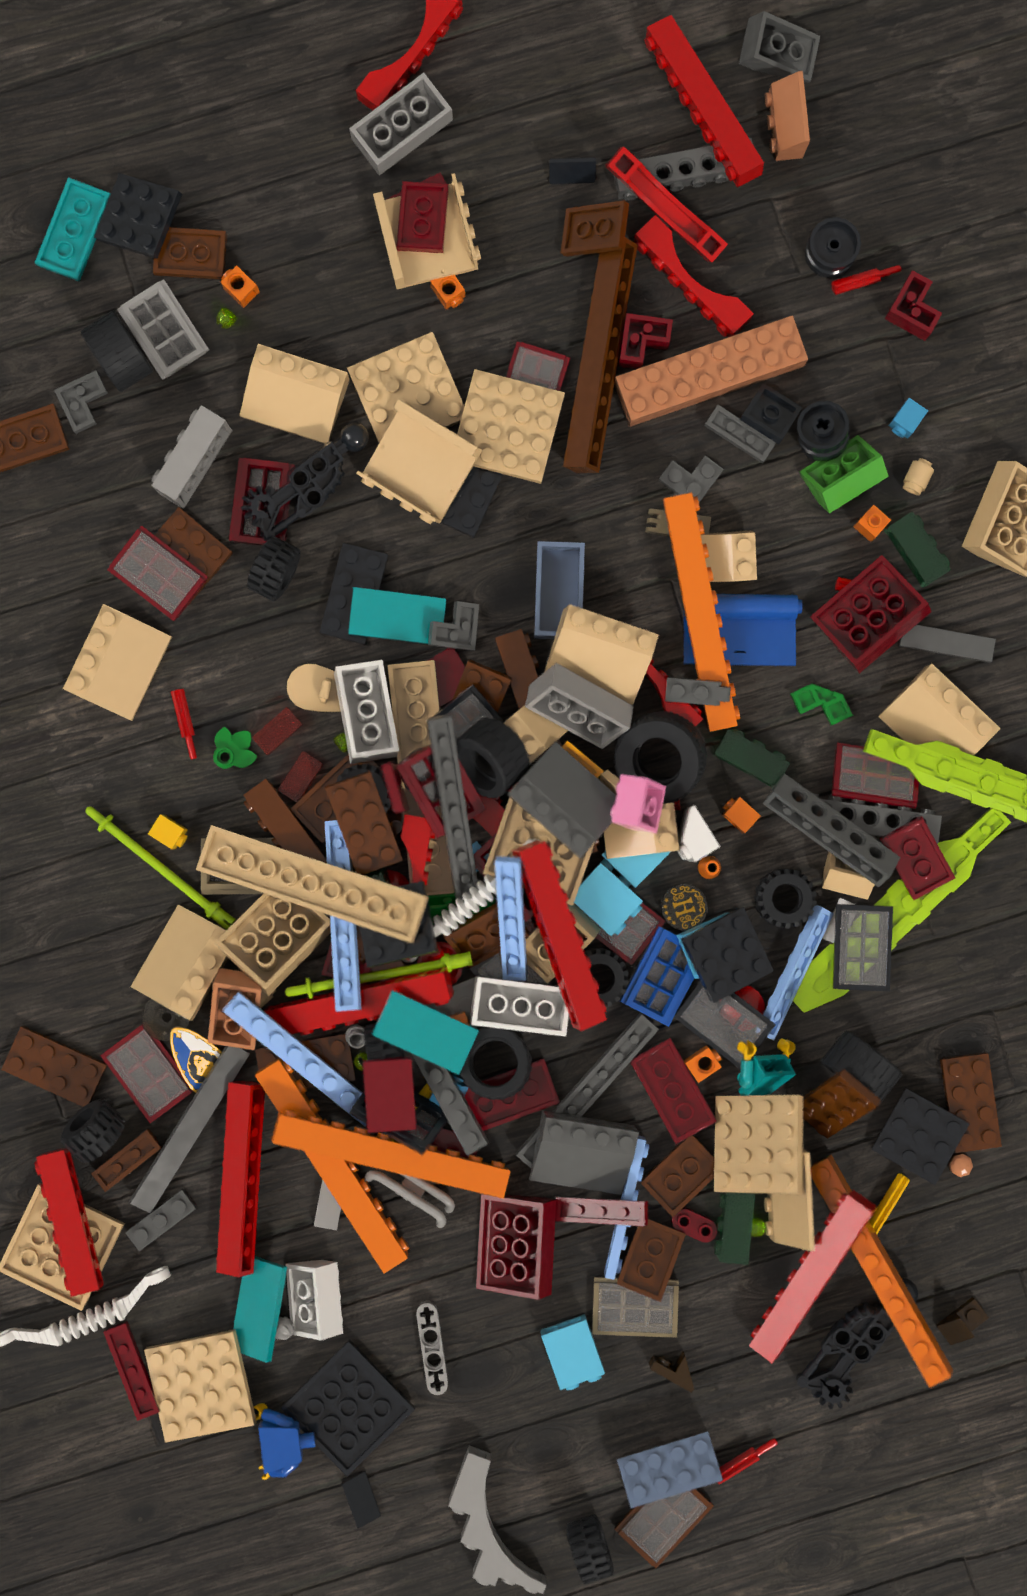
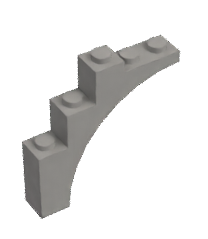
(478, 1532)

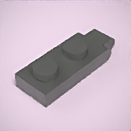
(696, 691)

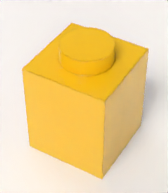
(168, 832)

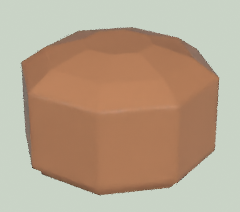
(960, 1164)

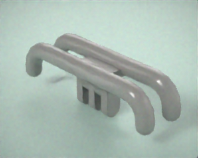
(412, 1190)

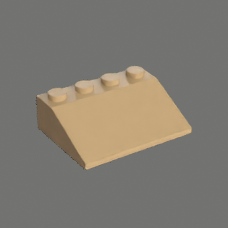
(293, 394)
(1001, 519)
(603, 651)
(117, 662)
(937, 710)
(273, 939)
(182, 963)
(792, 1214)

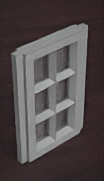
(163, 329)

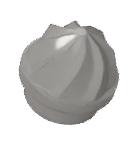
(355, 1036)
(284, 1328)

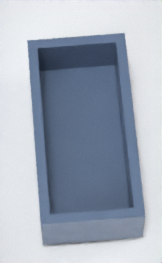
(557, 584)
(669, 1469)

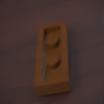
(126, 1160)

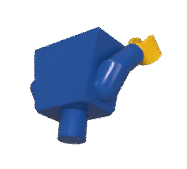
(280, 1442)

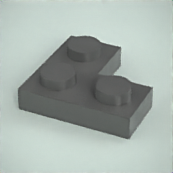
(75, 397)
(697, 483)
(461, 632)

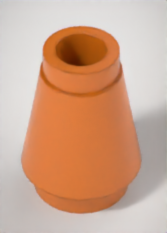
(703, 867)

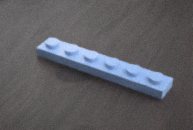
(511, 918)
(797, 967)
(618, 1240)

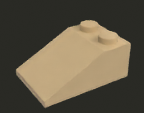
(731, 555)
(534, 731)
(628, 842)
(536, 952)

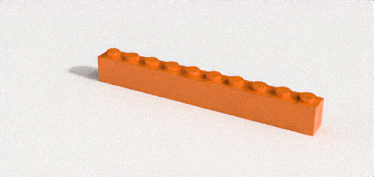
(699, 604)
(389, 1154)
(338, 1175)
(886, 1281)

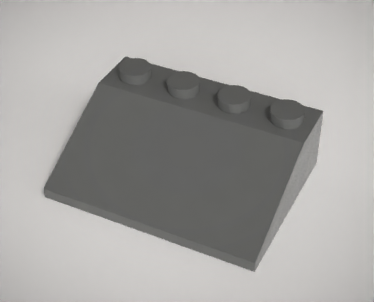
(566, 799)
(583, 1152)

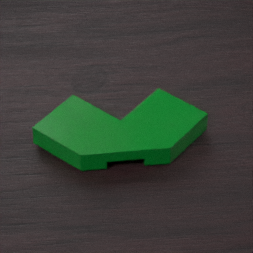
(832, 702)

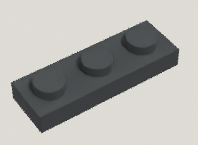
(739, 434)
(161, 1219)

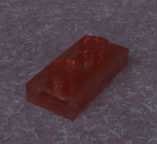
(277, 731)
(300, 776)

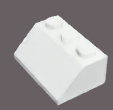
(694, 836)
(314, 1299)

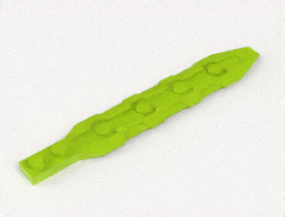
(955, 772)
(960, 855)

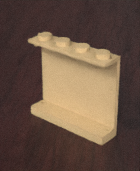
(421, 267)
(420, 463)

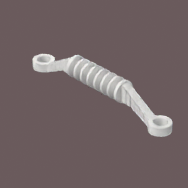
(443, 925)
(121, 1306)

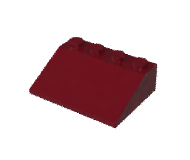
(871, 613)
(516, 1245)

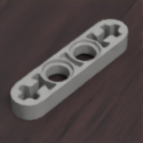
(432, 1347)

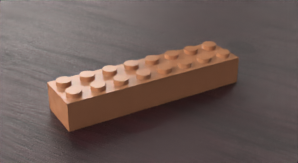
(711, 371)

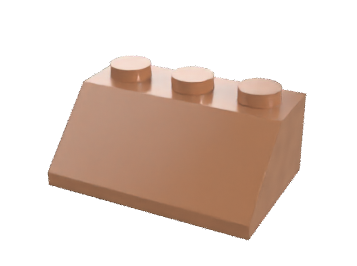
(788, 117)
(222, 1028)

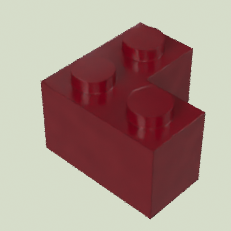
(909, 310)
(643, 332)

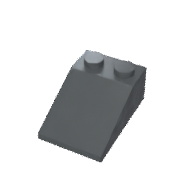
(778, 47)

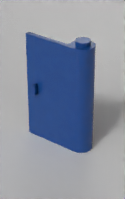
(756, 625)

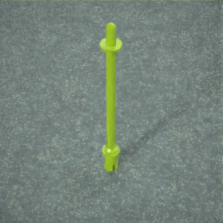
(212, 909)
(450, 961)

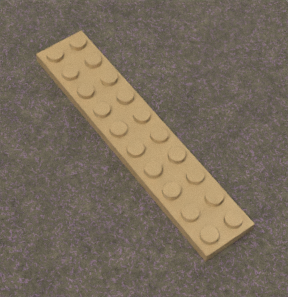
(413, 701)
(312, 884)

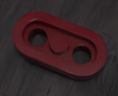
(694, 1225)

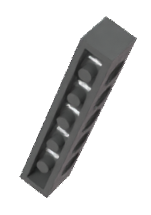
(671, 163)
(880, 813)
(831, 830)

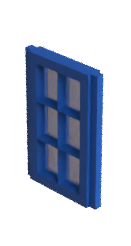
(660, 979)

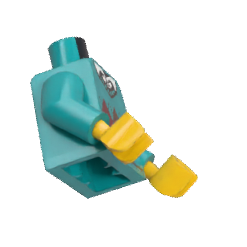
(764, 1073)

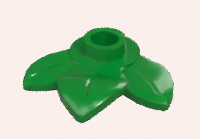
(237, 748)

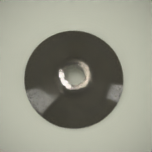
(155, 1025)

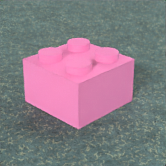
(638, 803)

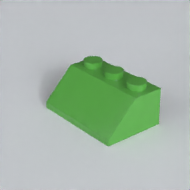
(845, 477)

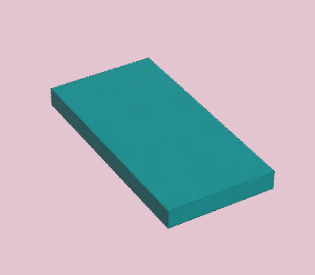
(72, 229)
(394, 615)
(425, 1032)
(259, 1309)

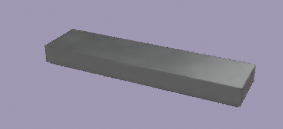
(949, 643)

